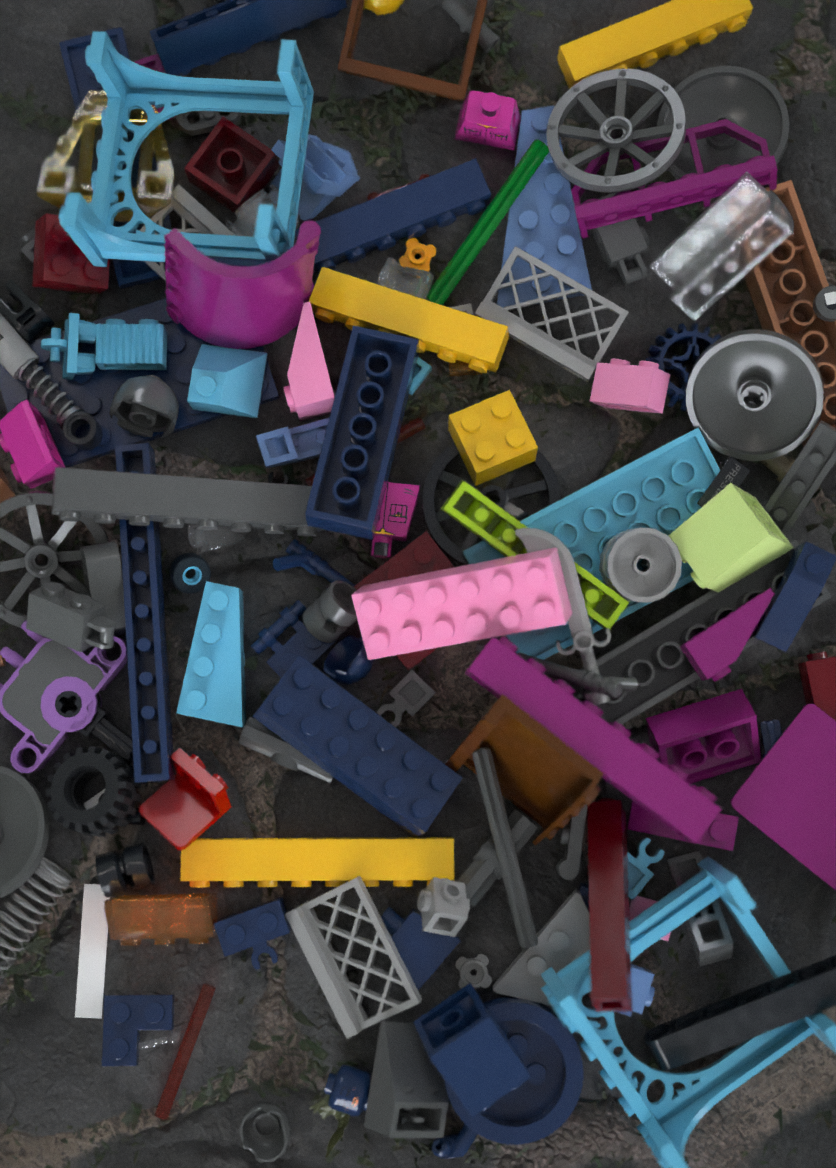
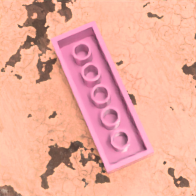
(462, 604)

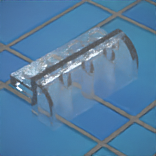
(723, 245)

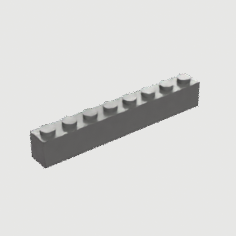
(180, 501)

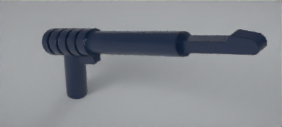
(312, 563)

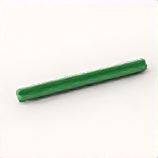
(488, 222)

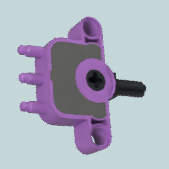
(38, 694)

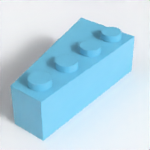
(215, 667)

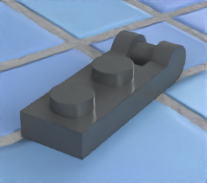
(572, 837)

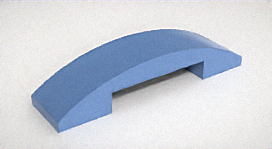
(292, 445)

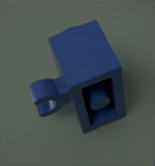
(254, 929)

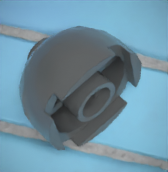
(145, 406)

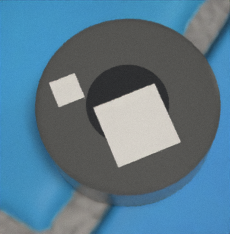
(825, 304)

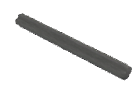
(505, 847)

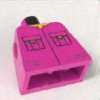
(489, 120)
(394, 517)

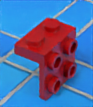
(187, 804)

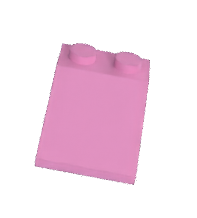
(308, 377)

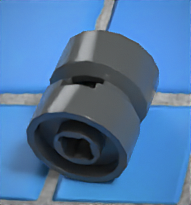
(331, 613)

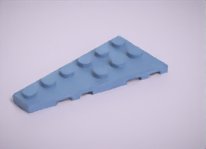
(542, 222)

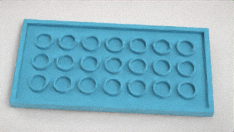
(646, 493)

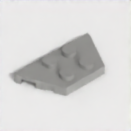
(559, 943)

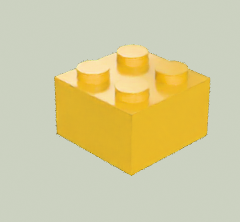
(492, 437)

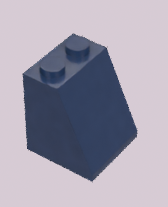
(471, 1050)

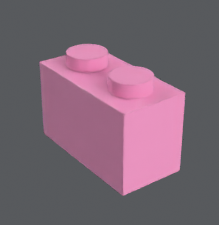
(630, 386)

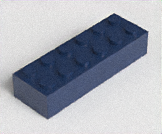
(362, 432)
(358, 747)

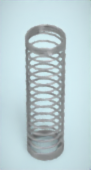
(51, 873)

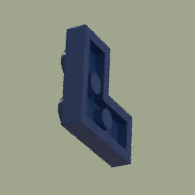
(125, 1018)

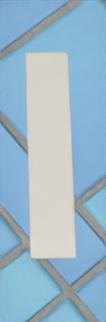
(92, 954)

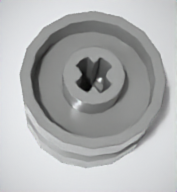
(660, 564)

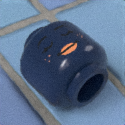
(348, 1090)

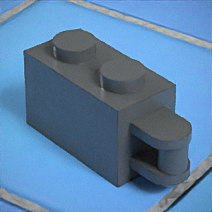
(621, 245)
(69, 618)

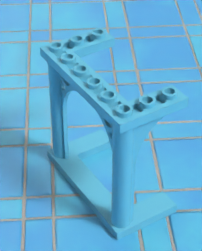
(138, 87)
(672, 1118)

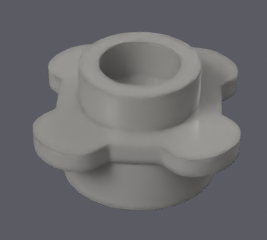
(478, 963)

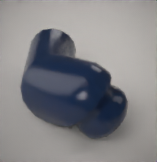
(454, 1145)

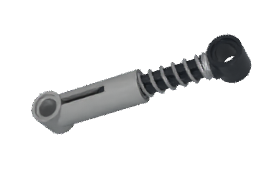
(21, 364)

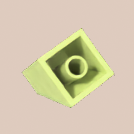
(729, 539)

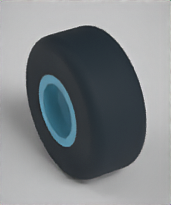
(182, 565)

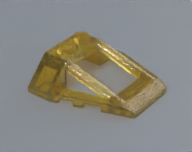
(153, 188)

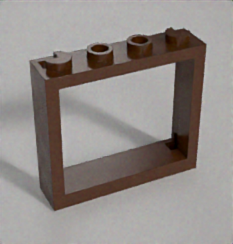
(405, 79)

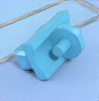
(74, 332)

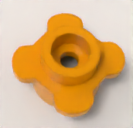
(413, 248)

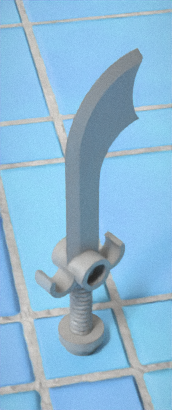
(579, 622)

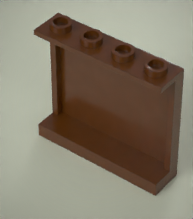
(531, 766)

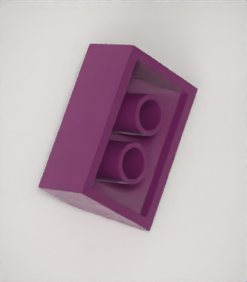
(707, 736)

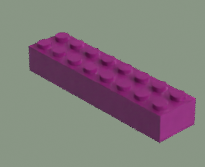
(606, 746)

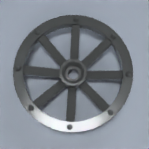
(614, 128)
(34, 569)

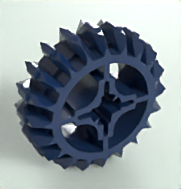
(675, 365)

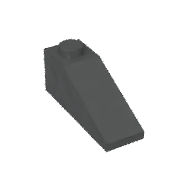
(707, 927)

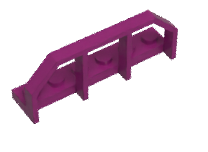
(686, 190)

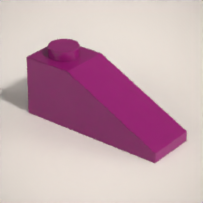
(723, 641)
(719, 834)

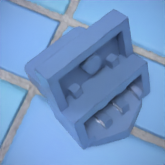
(326, 175)

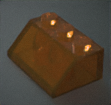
(162, 917)

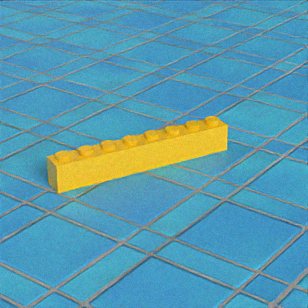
(317, 860)

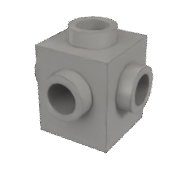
(443, 906)

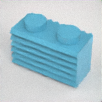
(131, 345)

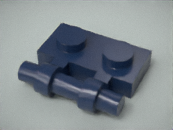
(301, 644)

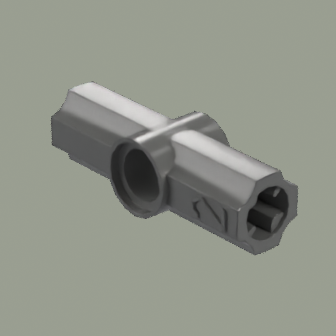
(263, 740)
(485, 864)

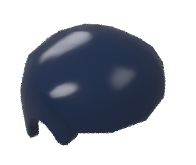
(348, 661)

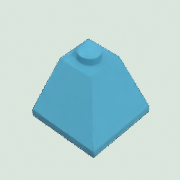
(227, 381)

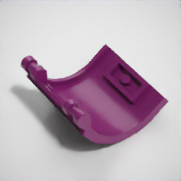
(236, 303)

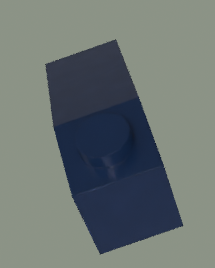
(795, 595)

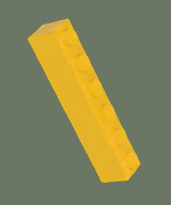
(651, 36)
(439, 328)

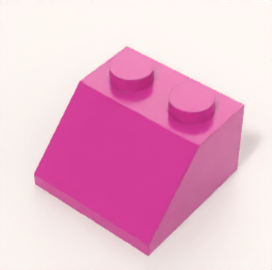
(30, 445)

